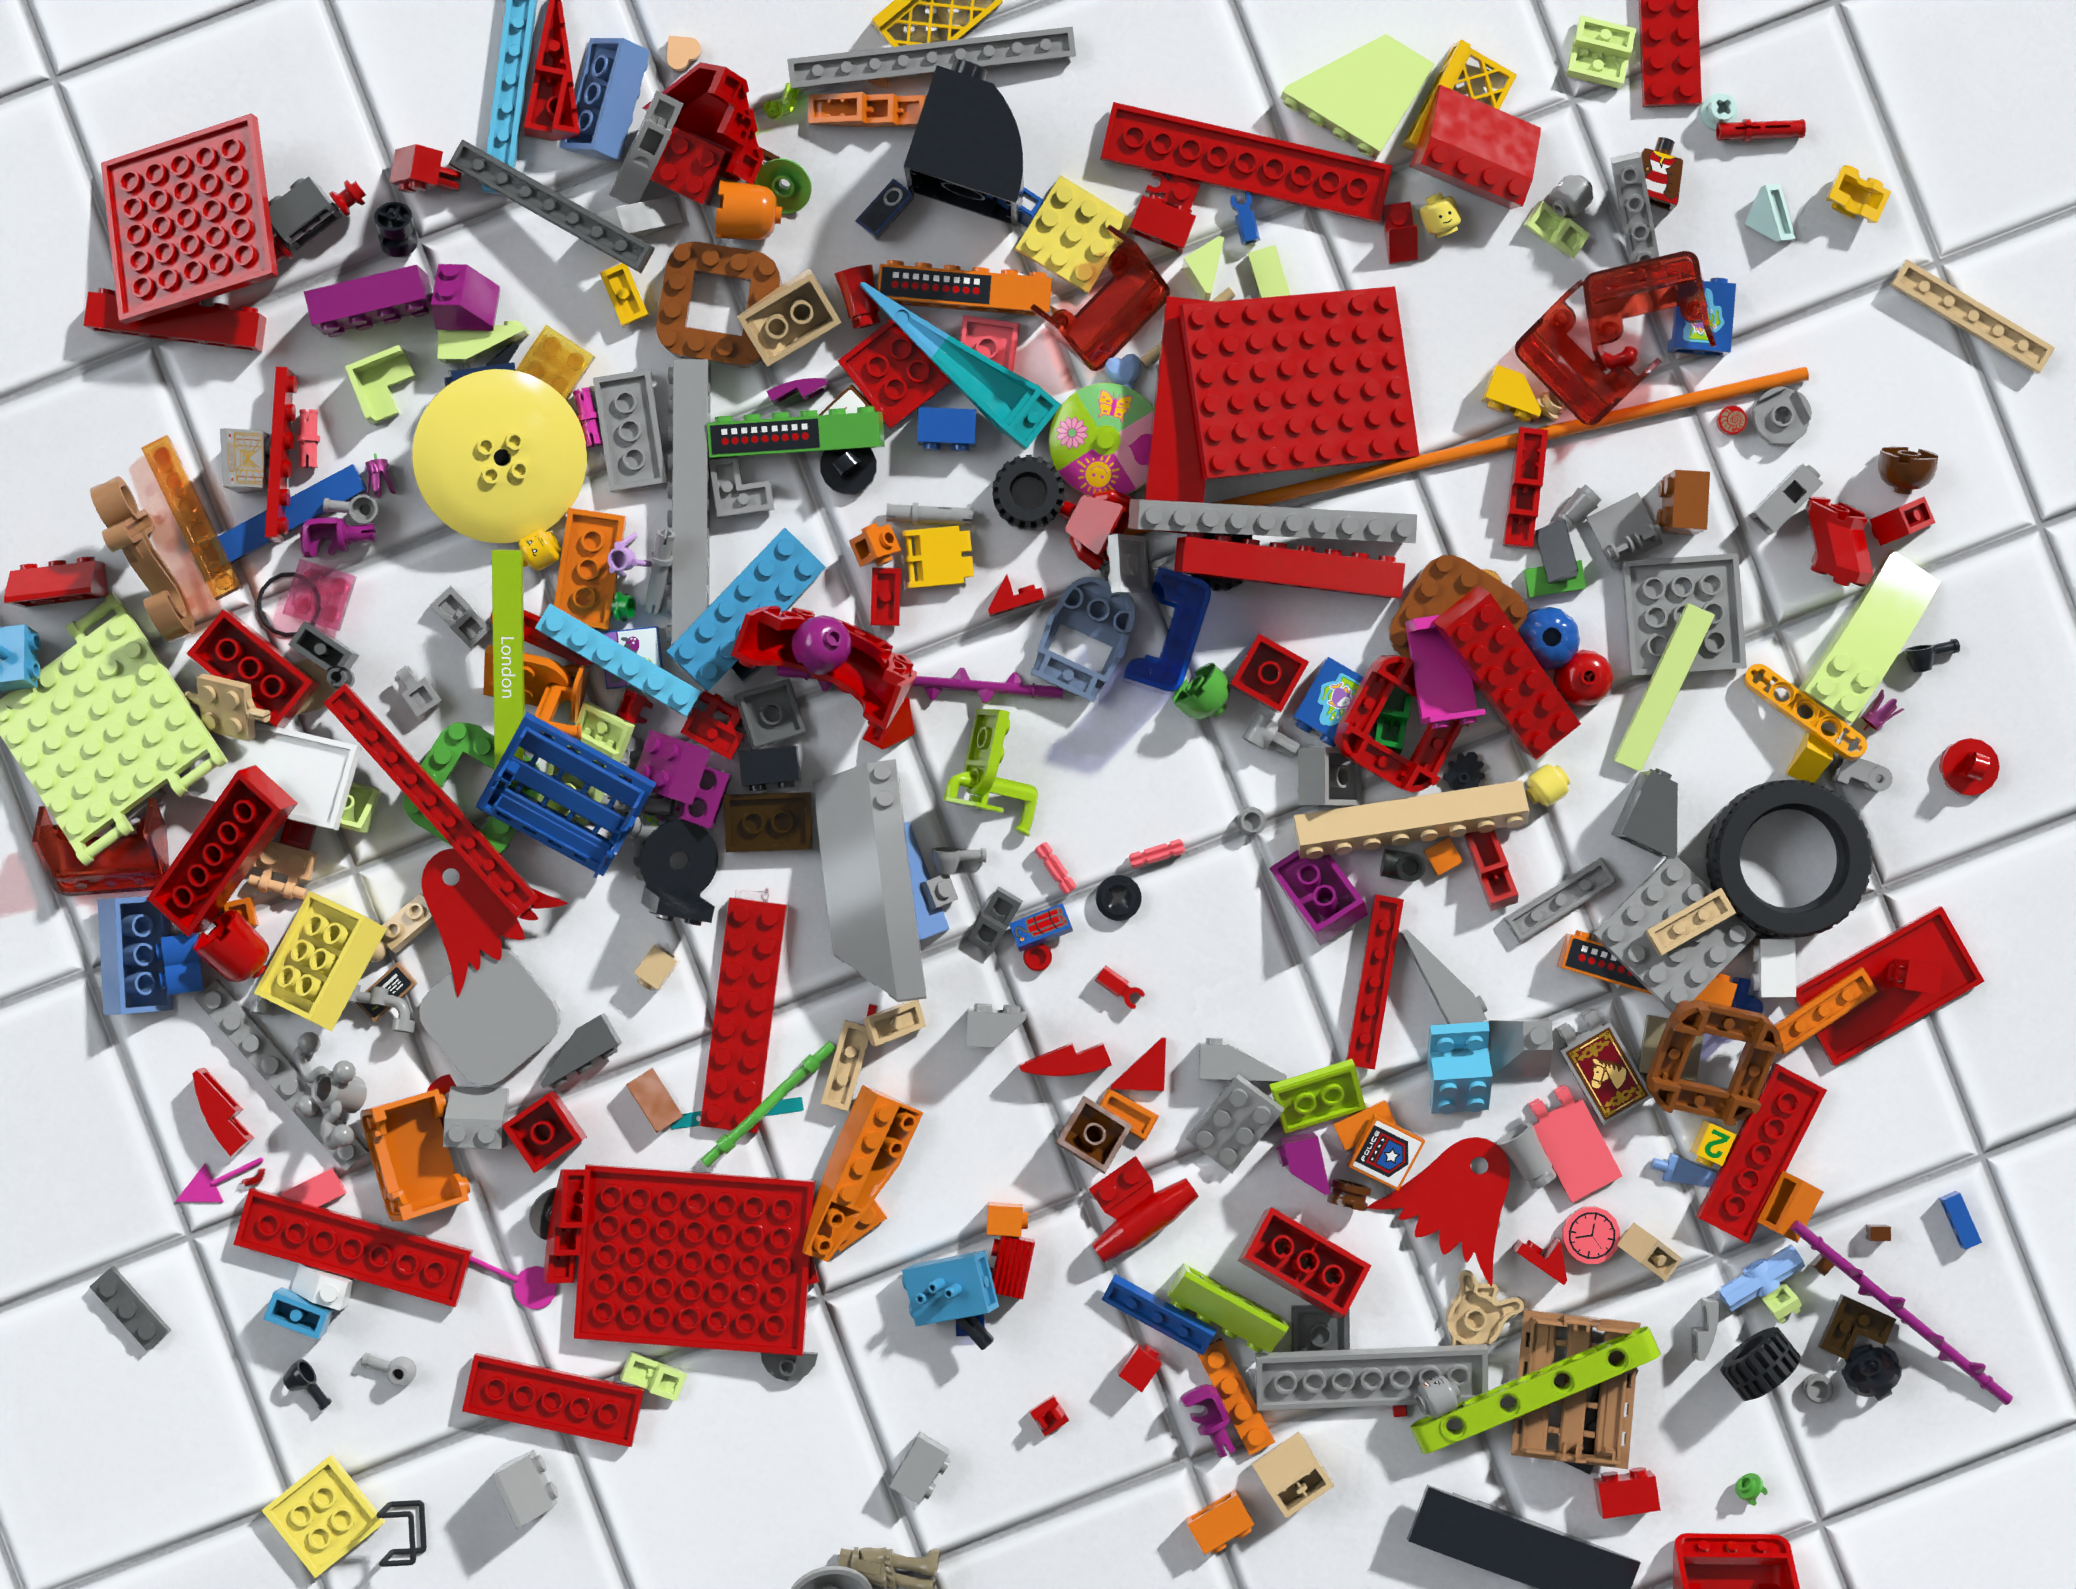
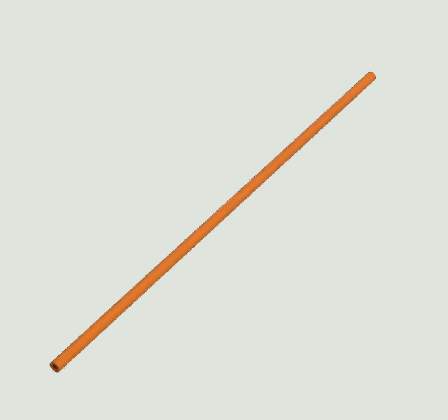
(1509, 441)

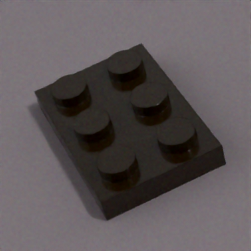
(768, 822)

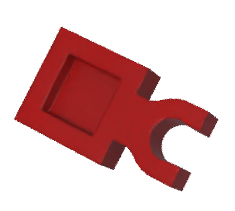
(1177, 191)

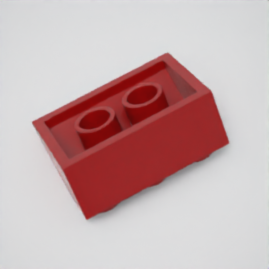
(56, 583)

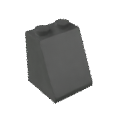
(1651, 814)

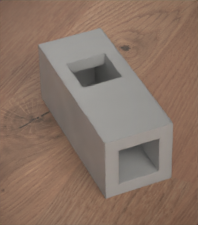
(1786, 498)

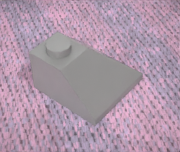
(1520, 1047)

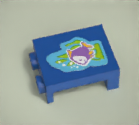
(1692, 338)
(1327, 700)

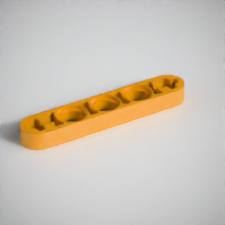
(1811, 725)

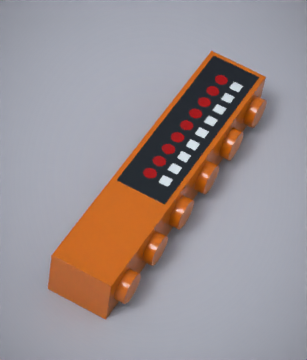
(963, 289)
(1594, 960)

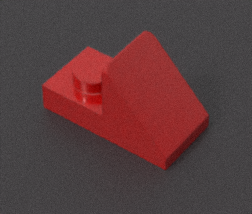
(1400, 233)
(1006, 601)
(1551, 1260)

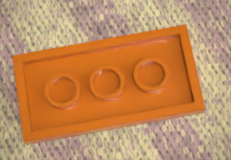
(584, 579)

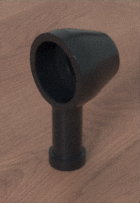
(1922, 656)
(303, 1376)

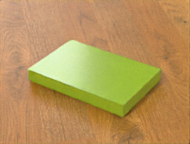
(1318, 1096)

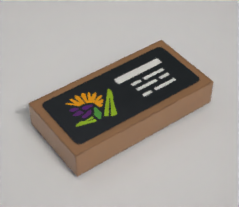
(398, 982)

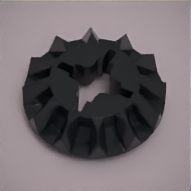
(1118, 883)

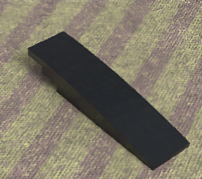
(1515, 1545)

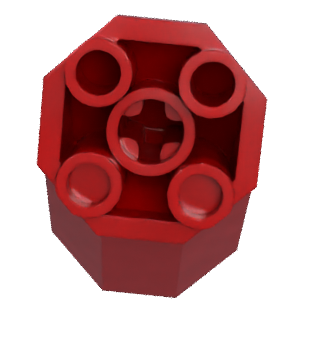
(1839, 542)

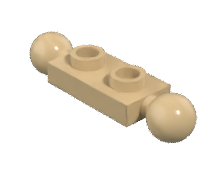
(404, 927)

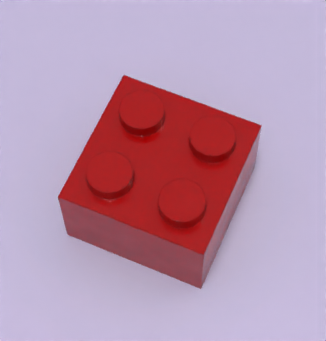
(691, 166)
(1268, 673)
(544, 1131)

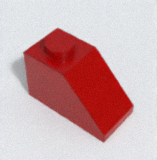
(1902, 521)

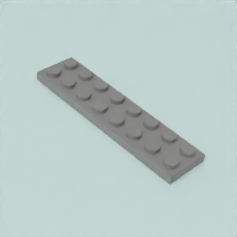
(1365, 1376)

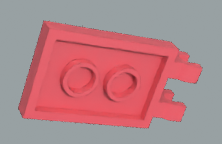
(1574, 1145)

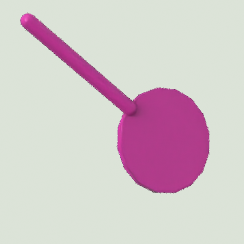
(528, 1285)

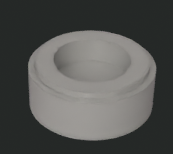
(1817, 1388)

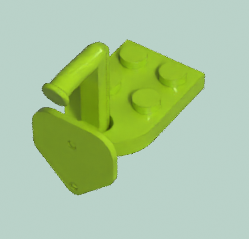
(981, 768)

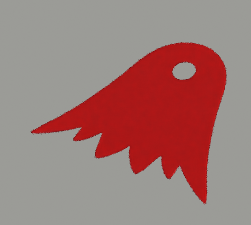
(471, 914)
(1457, 1200)

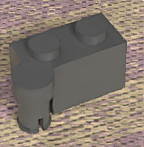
(326, 653)

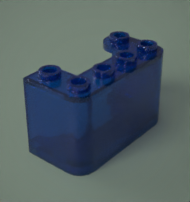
(1190, 599)

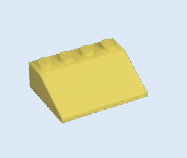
(320, 960)

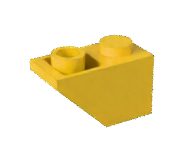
(1511, 392)

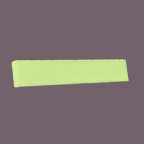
(1663, 687)

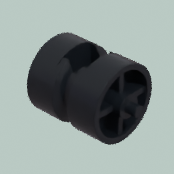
(395, 229)

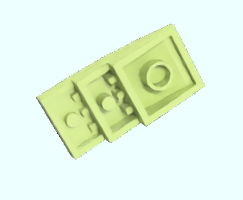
(602, 732)

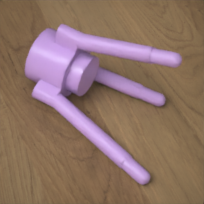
(624, 559)

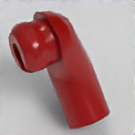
(1626, 358)

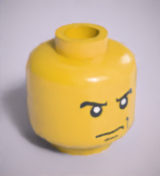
(539, 549)

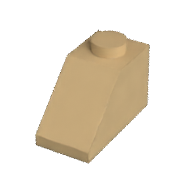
(1649, 1251)

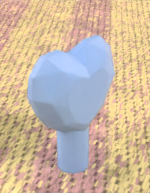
(1123, 370)

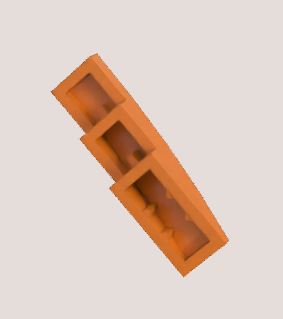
(865, 110)

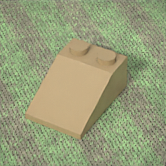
(789, 317)

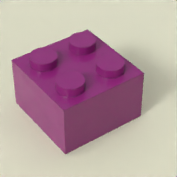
(673, 766)

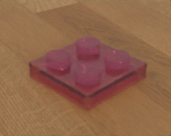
(319, 595)

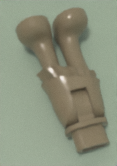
(880, 1563)

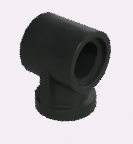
(1392, 865)

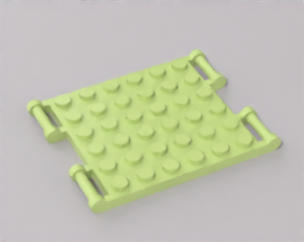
(105, 730)

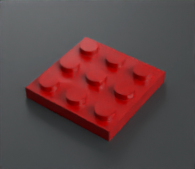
(893, 373)

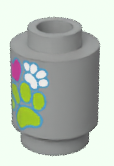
(644, 826)

